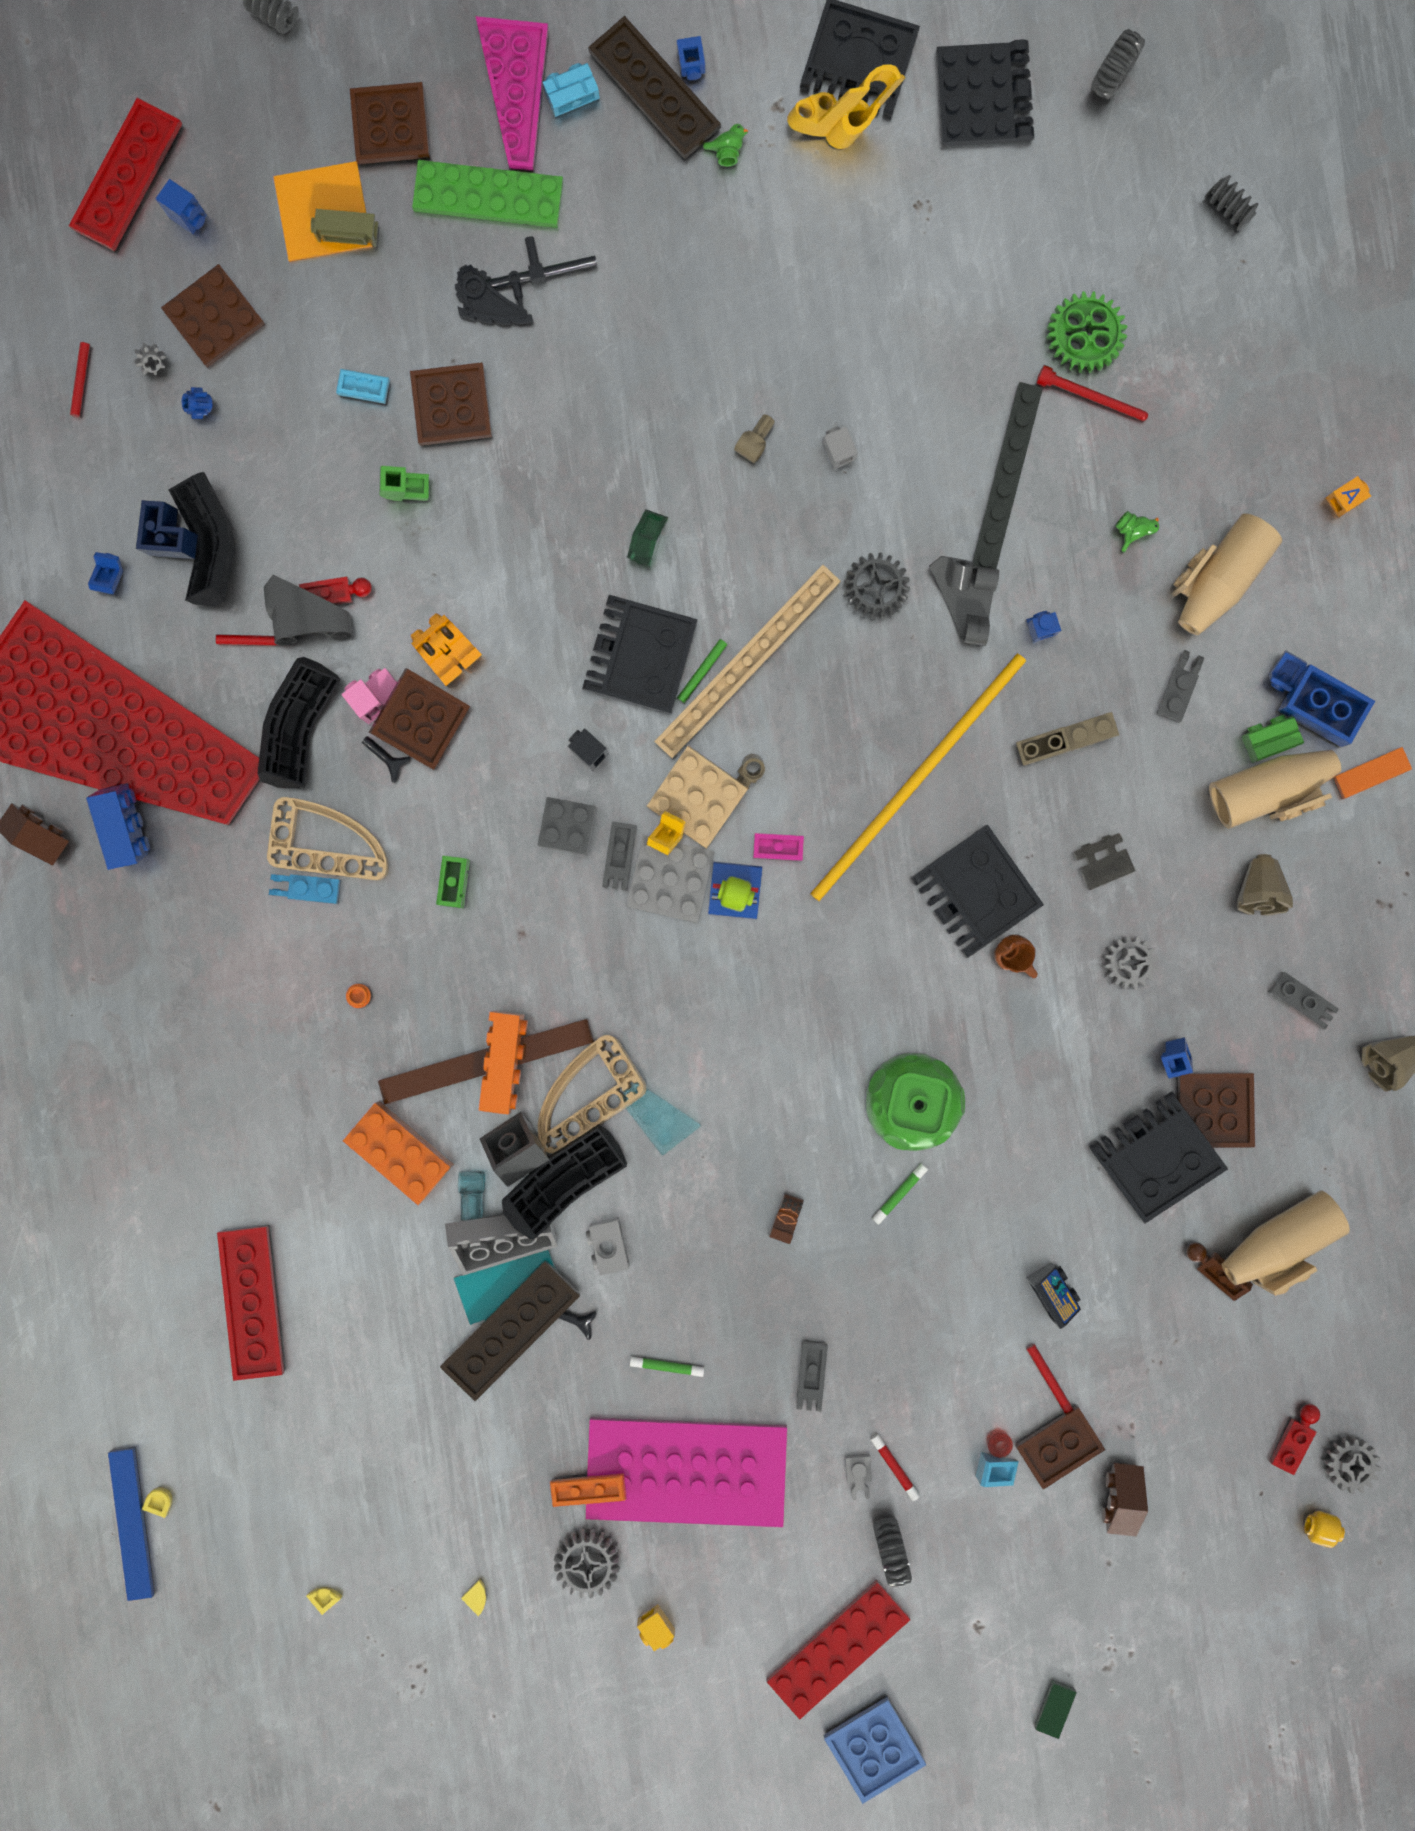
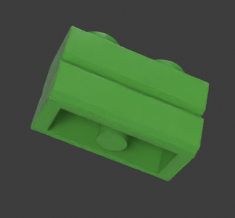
(1272, 739)
(453, 882)

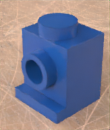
(691, 50)
(1043, 626)
(1177, 1058)

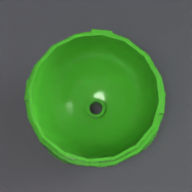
(896, 1089)

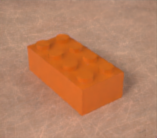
(398, 1152)

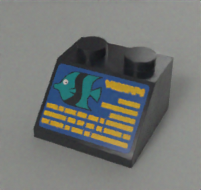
(1054, 1294)

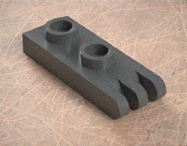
(619, 854)
(1302, 999)
(812, 1375)

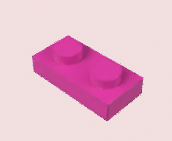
(778, 847)

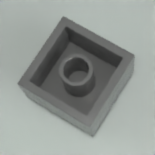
(567, 826)
(514, 1149)

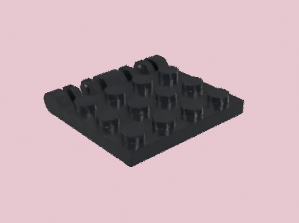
(853, 44)
(980, 94)
(645, 654)
(981, 888)
(1161, 1161)

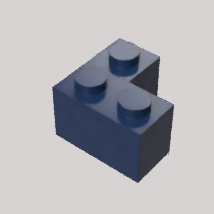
(159, 533)

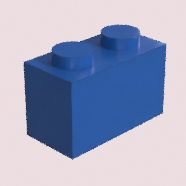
(181, 206)

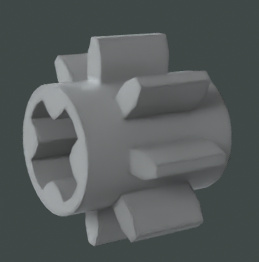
(149, 351)

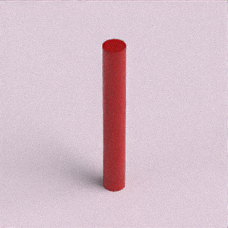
(79, 379)
(245, 640)
(1049, 1378)

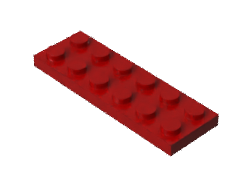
(125, 174)
(250, 1303)
(838, 1649)

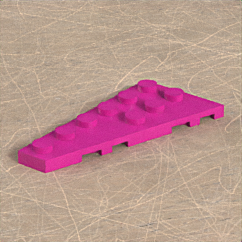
(515, 69)

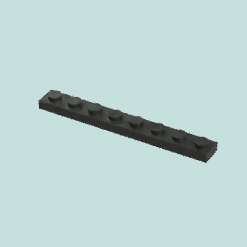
(1007, 475)

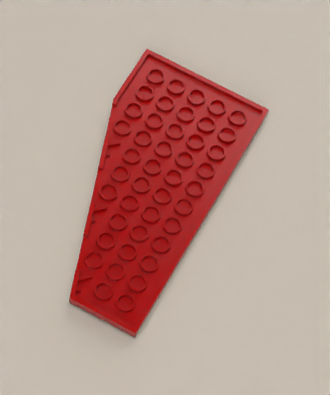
(103, 726)

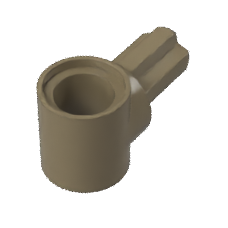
(752, 443)
(746, 776)

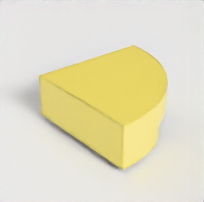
(476, 1597)
(323, 1598)

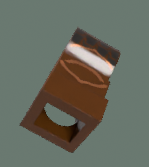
(786, 1218)

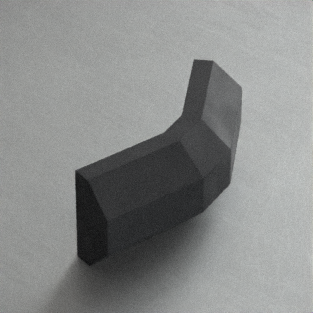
(214, 542)
(291, 721)
(562, 1181)

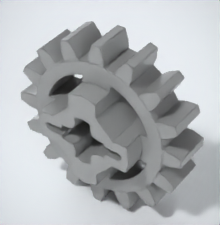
(1133, 971)
(1357, 1475)

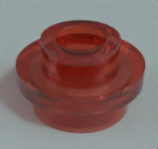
(998, 1437)

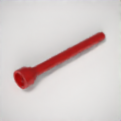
(1049, 377)

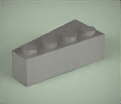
(492, 1242)

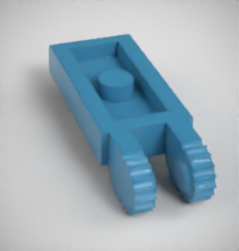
(308, 888)

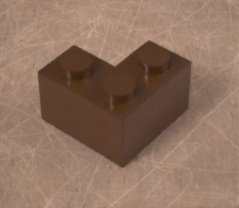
(29, 834)
(1127, 1500)

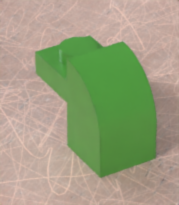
(399, 485)

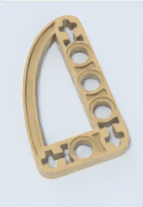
(316, 856)
(601, 1103)

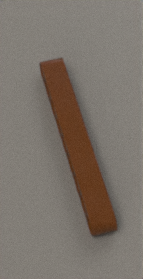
(471, 1064)

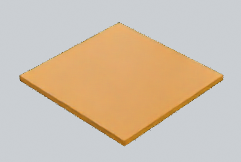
(303, 192)

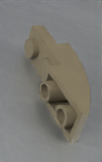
(1067, 739)

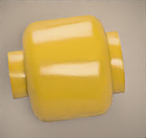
(1324, 1529)

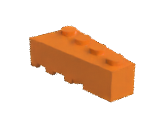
(502, 1062)

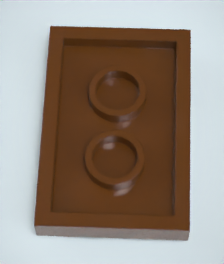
(1060, 1447)

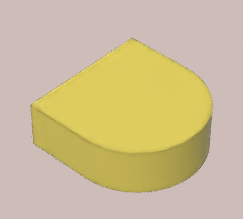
(158, 1502)

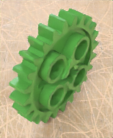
(1090, 353)

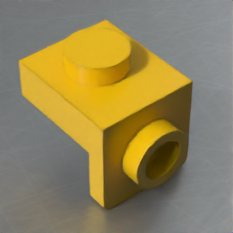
(667, 833)

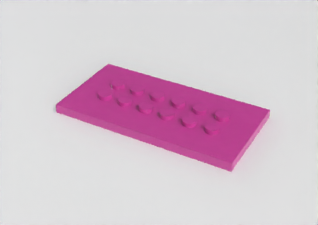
(690, 1471)

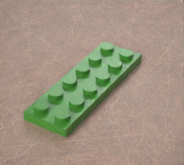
(487, 193)

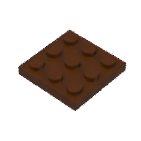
(389, 123)
(212, 315)
(450, 404)
(419, 719)
(1221, 1106)

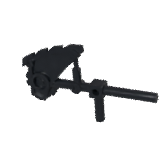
(488, 305)

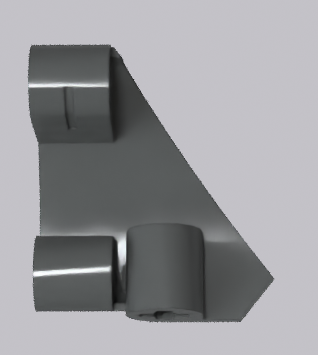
(968, 595)
(302, 612)

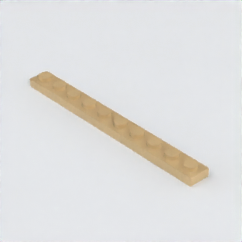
(747, 661)

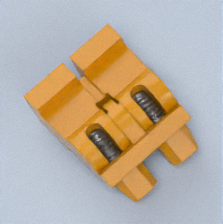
(440, 639)

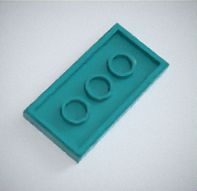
(488, 1288)

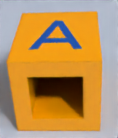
(1348, 496)

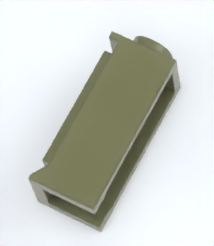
(345, 227)

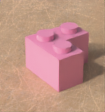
(369, 697)

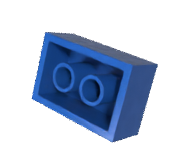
(1327, 706)
(118, 826)

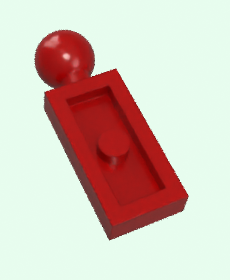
(339, 589)
(1296, 1440)

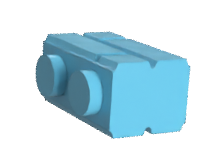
(570, 89)

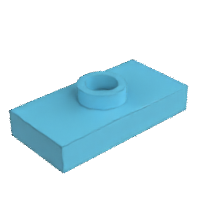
(363, 386)

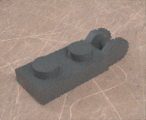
(1180, 688)

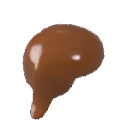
(1016, 955)

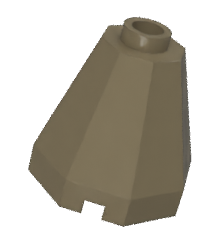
(1264, 888)
(1390, 1062)

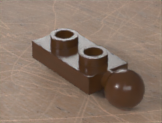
(1212, 1268)

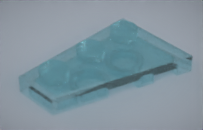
(660, 1120)

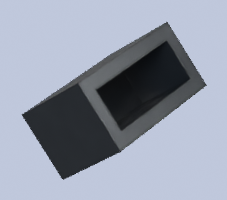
(587, 748)

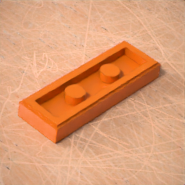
(1372, 773)
(588, 1490)

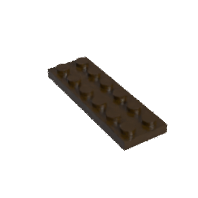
(654, 87)
(510, 1330)

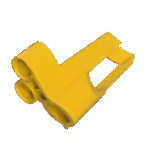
(849, 116)

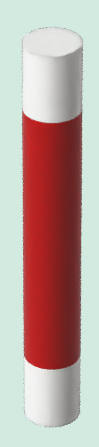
(895, 1467)

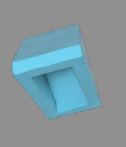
(996, 1471)

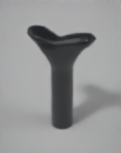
(392, 762)
(582, 1322)

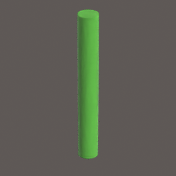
(702, 671)

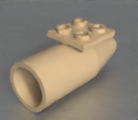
(1224, 575)
(1277, 785)
(1277, 1249)

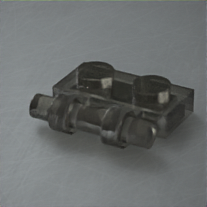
(1105, 869)

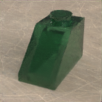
(647, 537)

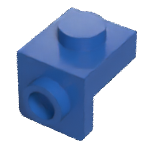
(106, 573)
(1286, 671)

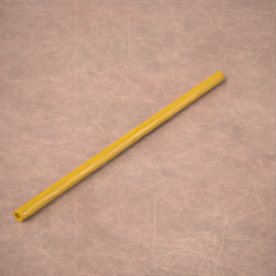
(918, 777)

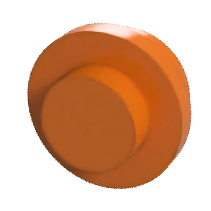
(358, 995)

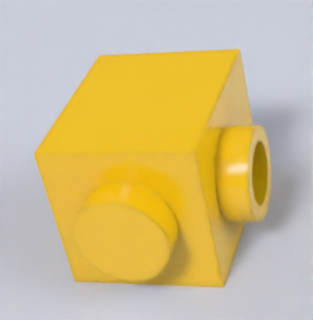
(655, 1628)

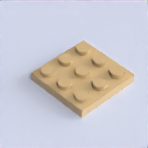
(699, 795)

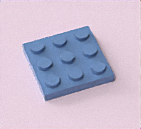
(874, 1750)

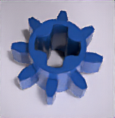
(196, 402)

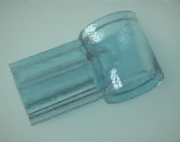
(471, 1187)

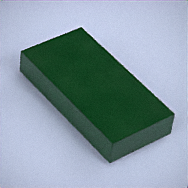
(1055, 1709)

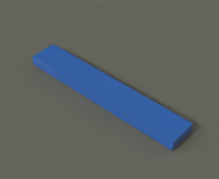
(131, 1524)

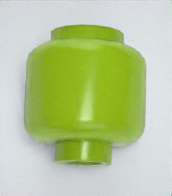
(735, 894)

